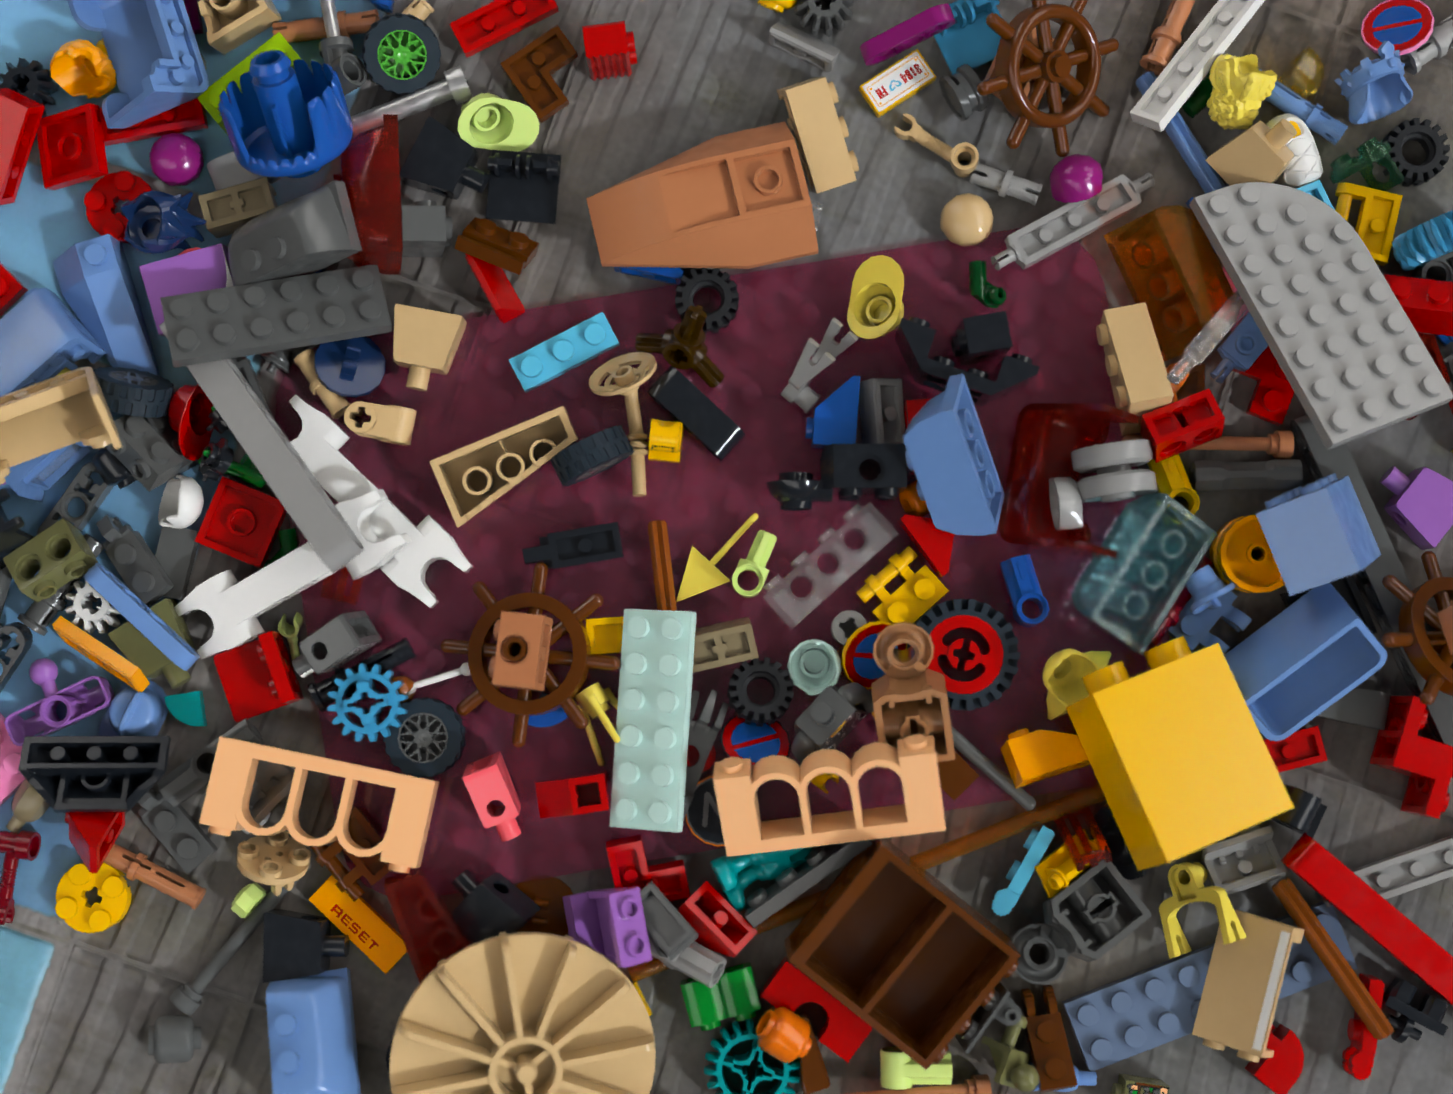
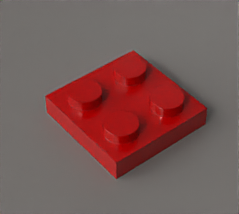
(72, 147)
(241, 522)

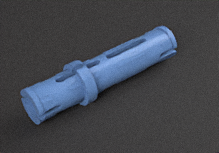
(1310, 114)

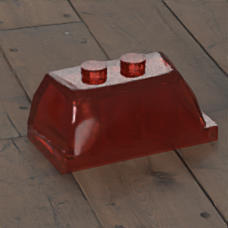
(373, 187)

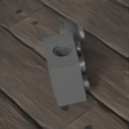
(1080, 922)

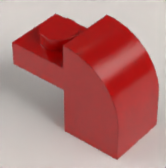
(1287, 1062)

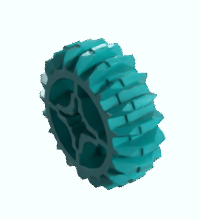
(736, 1062)

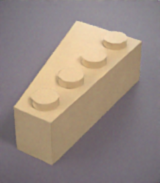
(236, 21)

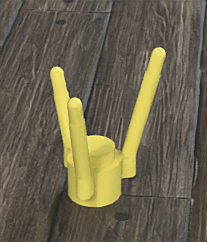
(594, 702)

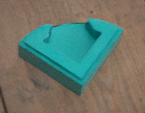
(187, 708)

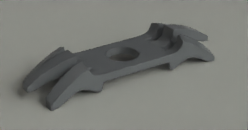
(702, 738)

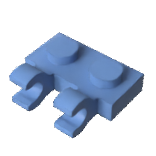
(1197, 626)

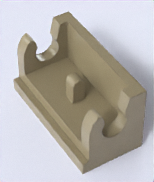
(236, 205)
(724, 644)

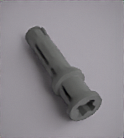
(41, 613)

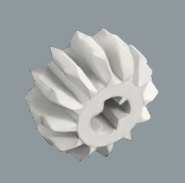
(86, 615)

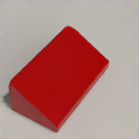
(497, 289)

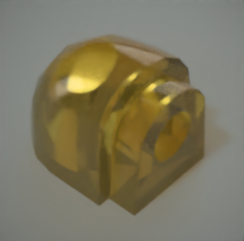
(1304, 73)

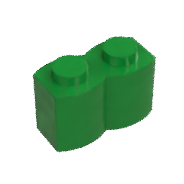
(732, 996)

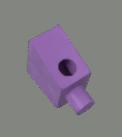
(1420, 504)

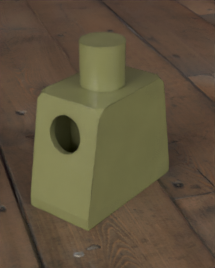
(145, 654)

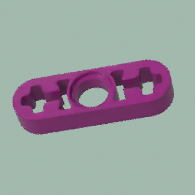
(907, 34)

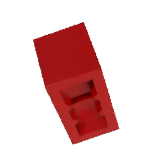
(1182, 425)

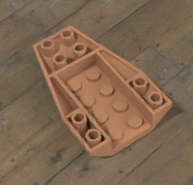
(712, 206)

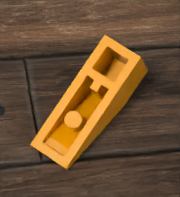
(1041, 755)

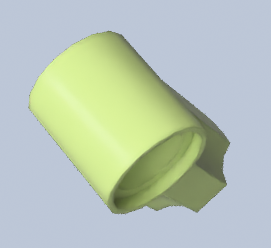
(902, 1072)

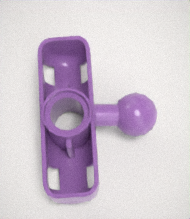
(77, 698)

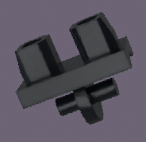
(1428, 1014)

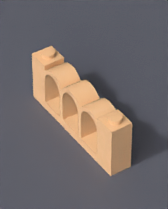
(232, 785)
(746, 834)

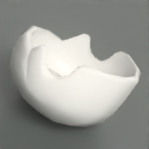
(180, 503)

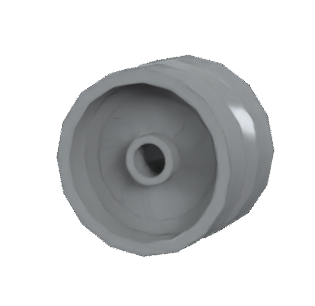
(1113, 467)

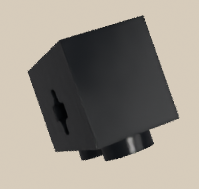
(982, 338)

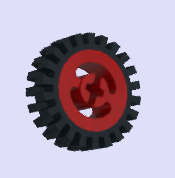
(998, 662)

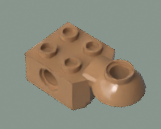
(910, 695)

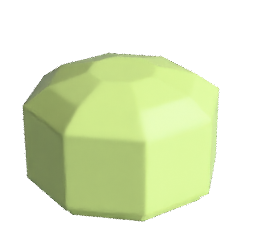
(248, 899)

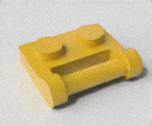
(1375, 219)

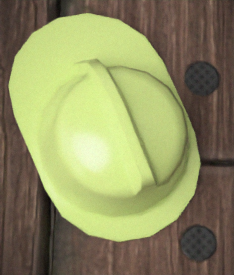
(497, 123)

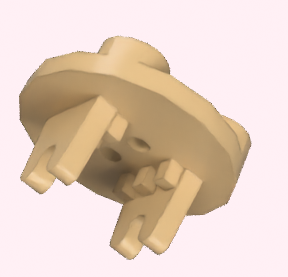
(273, 860)

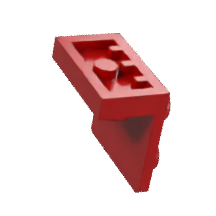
(258, 676)

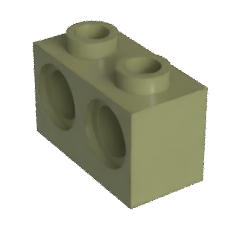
(46, 555)

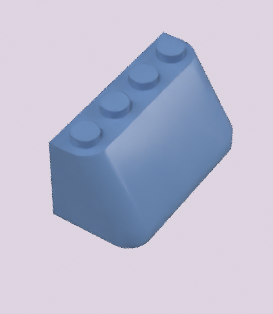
(1304, 661)

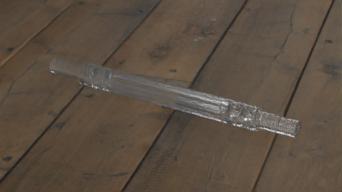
(1209, 337)

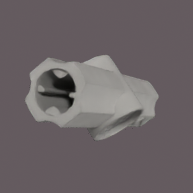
(694, 962)

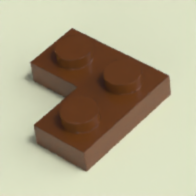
(532, 71)

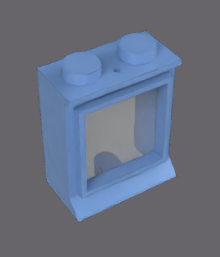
(41, 473)

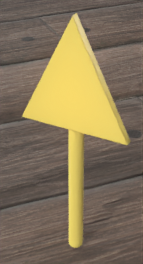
(701, 573)

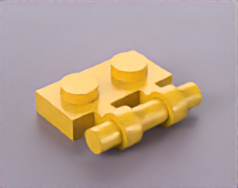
(911, 599)

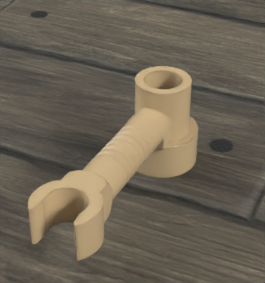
(961, 152)

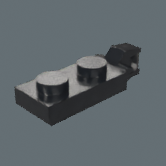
(577, 547)

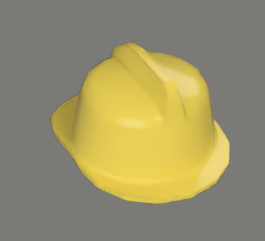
(876, 298)

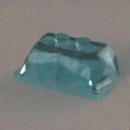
(1156, 555)

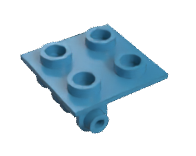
(969, 38)

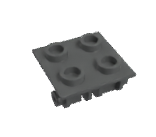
(1000, 1007)

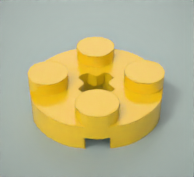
(102, 915)

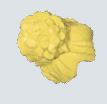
(1238, 90)

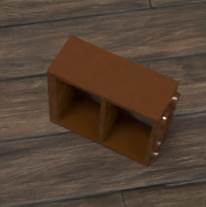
(901, 951)

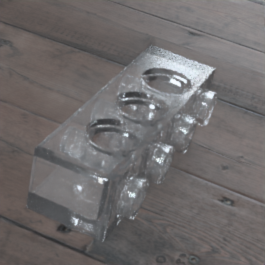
(876, 534)

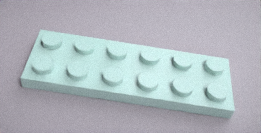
(653, 720)

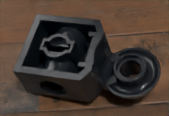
(842, 477)

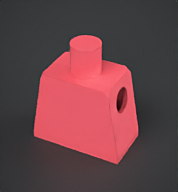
(489, 781)

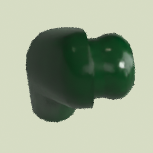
(1199, 99)
(983, 290)

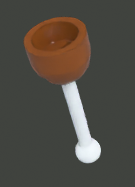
(409, 686)

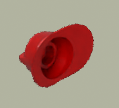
(189, 419)

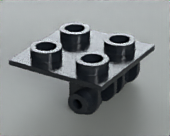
(523, 186)

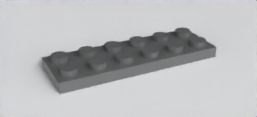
(275, 315)

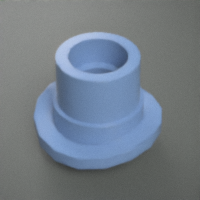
(1206, 589)

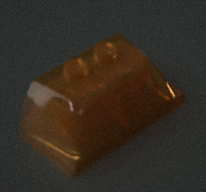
(1173, 271)

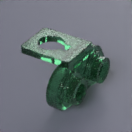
(1368, 153)

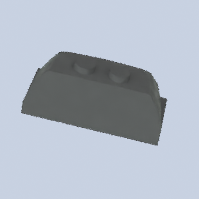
(295, 237)

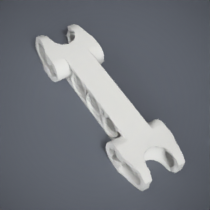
(429, 542)
(238, 604)

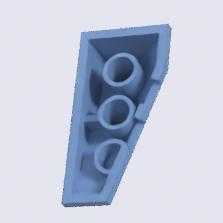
(104, 298)

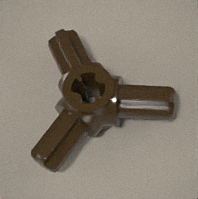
(684, 346)

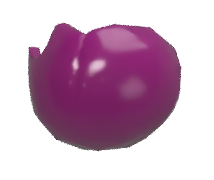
(176, 159)
(1076, 178)

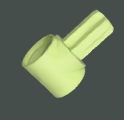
(755, 562)

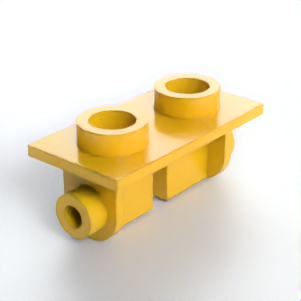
(1058, 868)

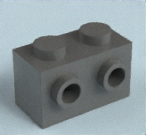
(425, 229)

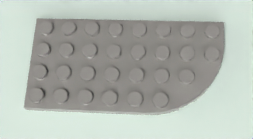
(1322, 309)

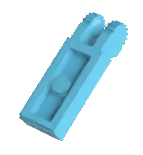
(1021, 873)

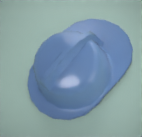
(135, 712)

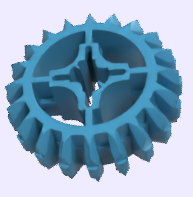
(1424, 242)

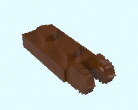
(1048, 1042)

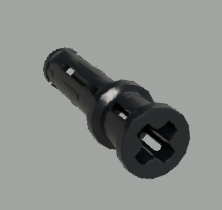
(387, 658)

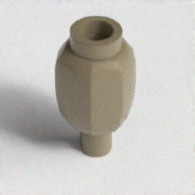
(26, 807)

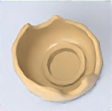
(966, 220)

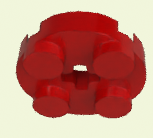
(103, 199)

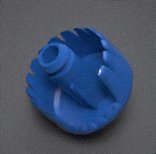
(286, 117)

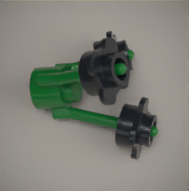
(218, 458)

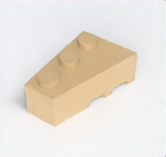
(819, 133)
(1133, 362)

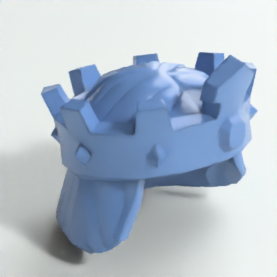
(1375, 86)

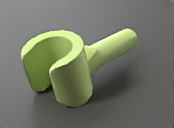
(290, 632)

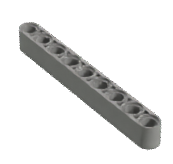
(277, 461)

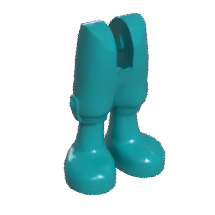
(738, 872)

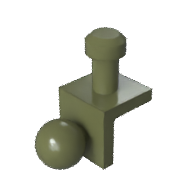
(1011, 1062)

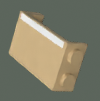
(1245, 987)

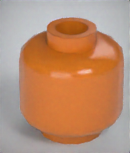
(783, 1034)

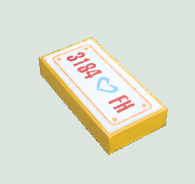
(897, 83)

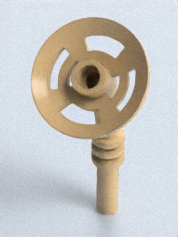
(627, 384)

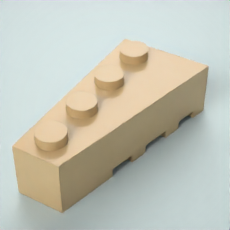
(493, 466)

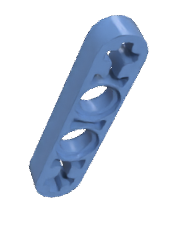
(141, 616)

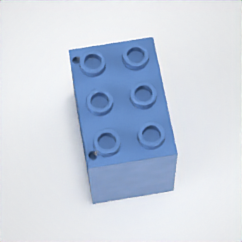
(1318, 533)

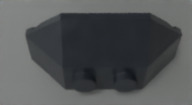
(93, 770)

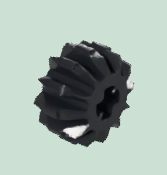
(34, 77)

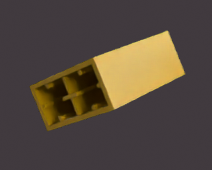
(1176, 752)

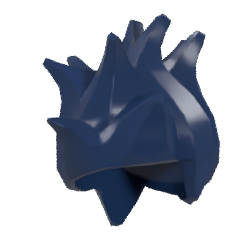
(160, 222)

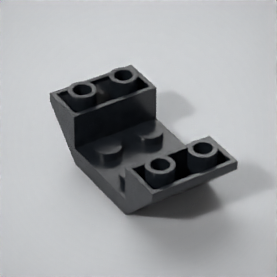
(914, 342)

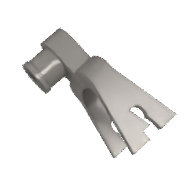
(808, 368)

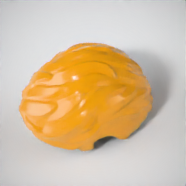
(83, 69)

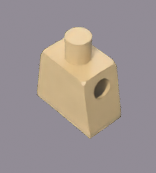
(1255, 154)
(425, 342)

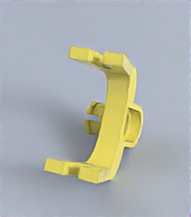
(1187, 887)

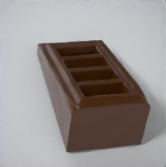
(812, 1066)

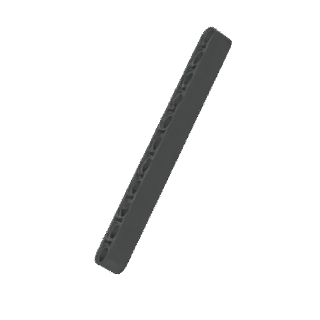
(1383, 603)

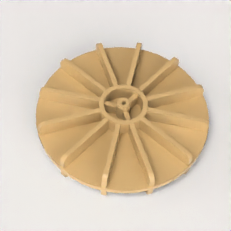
(524, 1021)

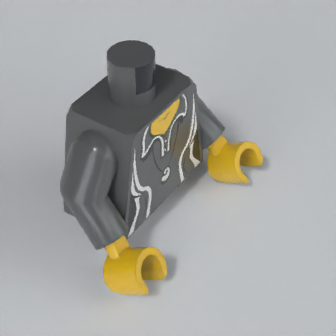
(829, 722)

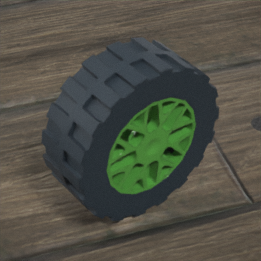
(401, 53)

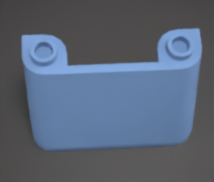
(151, 53)
(41, 340)

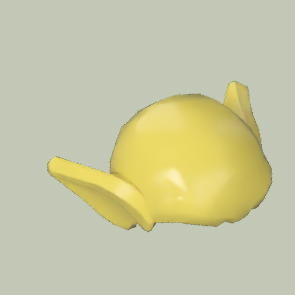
(1063, 677)

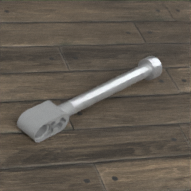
(227, 171)

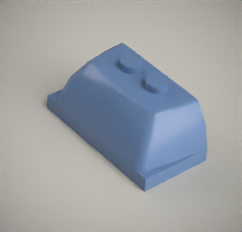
(954, 463)
(313, 1034)

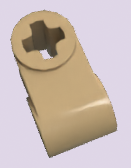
(387, 423)

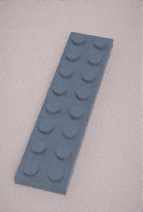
(1165, 998)

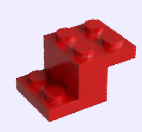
(1421, 758)

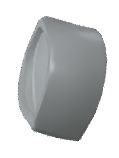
(1065, 503)

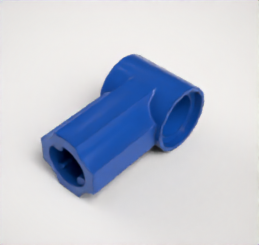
(1022, 587)

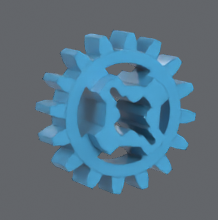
(366, 685)

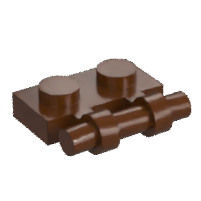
(371, 867)

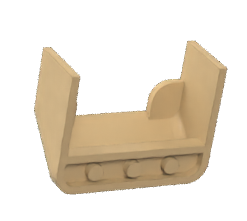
(53, 417)

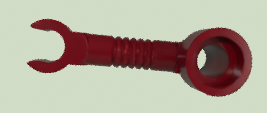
(15, 846)

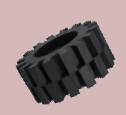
(1430, 141)
(712, 279)
(754, 712)

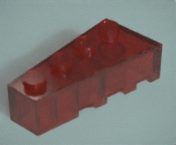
(423, 921)

